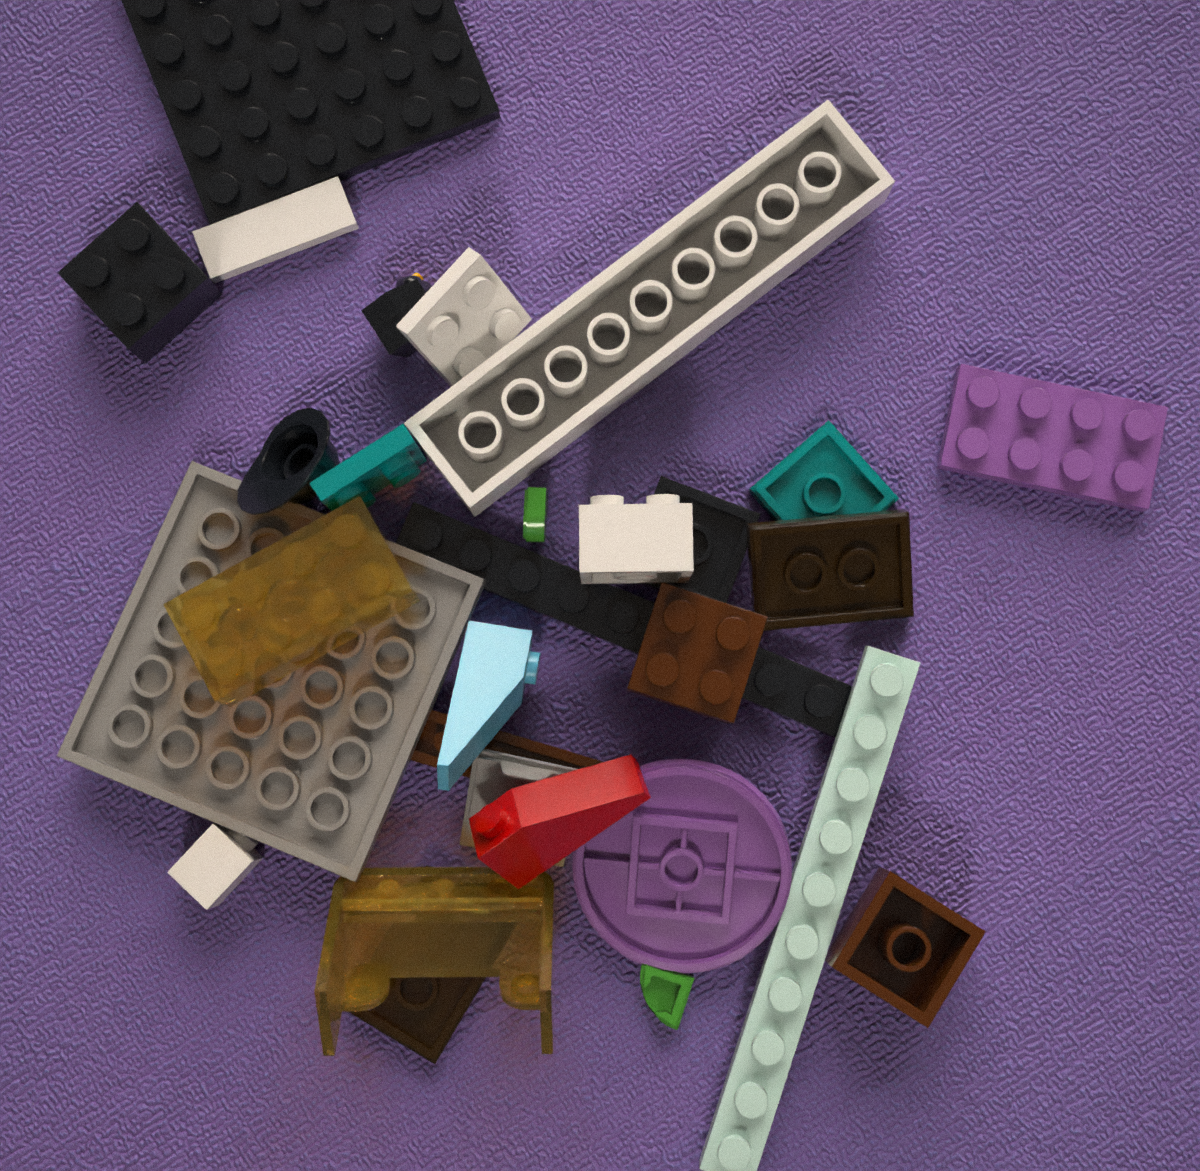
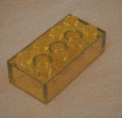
(291, 603)

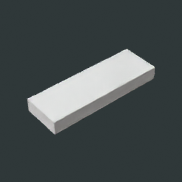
(275, 230)

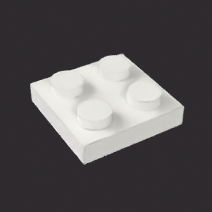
(463, 318)

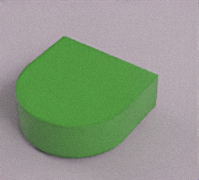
(535, 514)

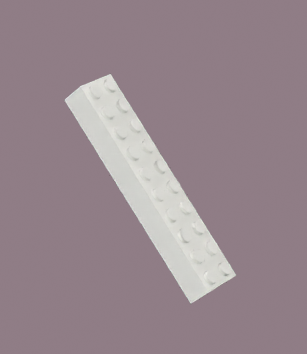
(650, 308)

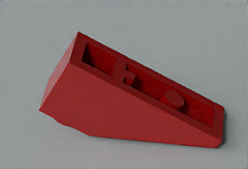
(553, 817)

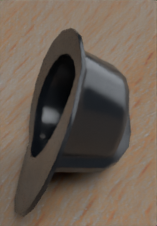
(289, 460)

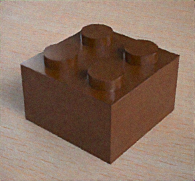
(697, 653)
(904, 946)

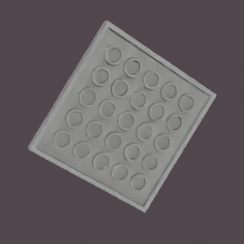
(302, 759)

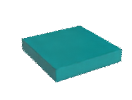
(822, 480)

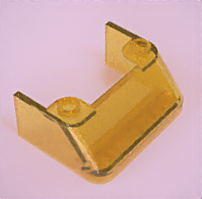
(436, 926)

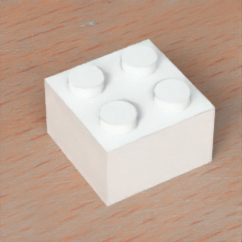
(635, 540)

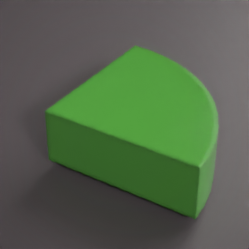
(665, 993)

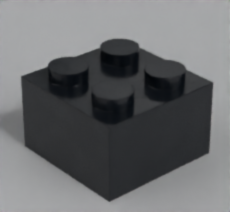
(140, 283)

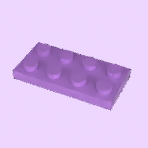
(1052, 437)

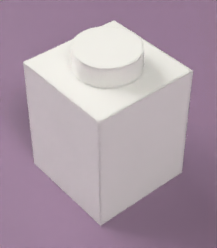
(215, 865)

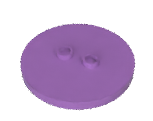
(689, 871)

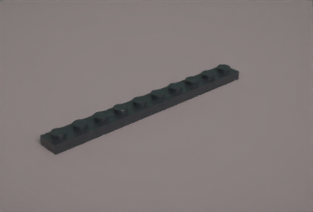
(608, 612)

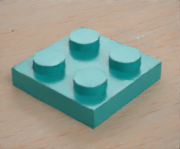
(384, 462)

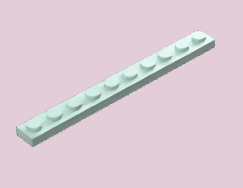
(811, 912)

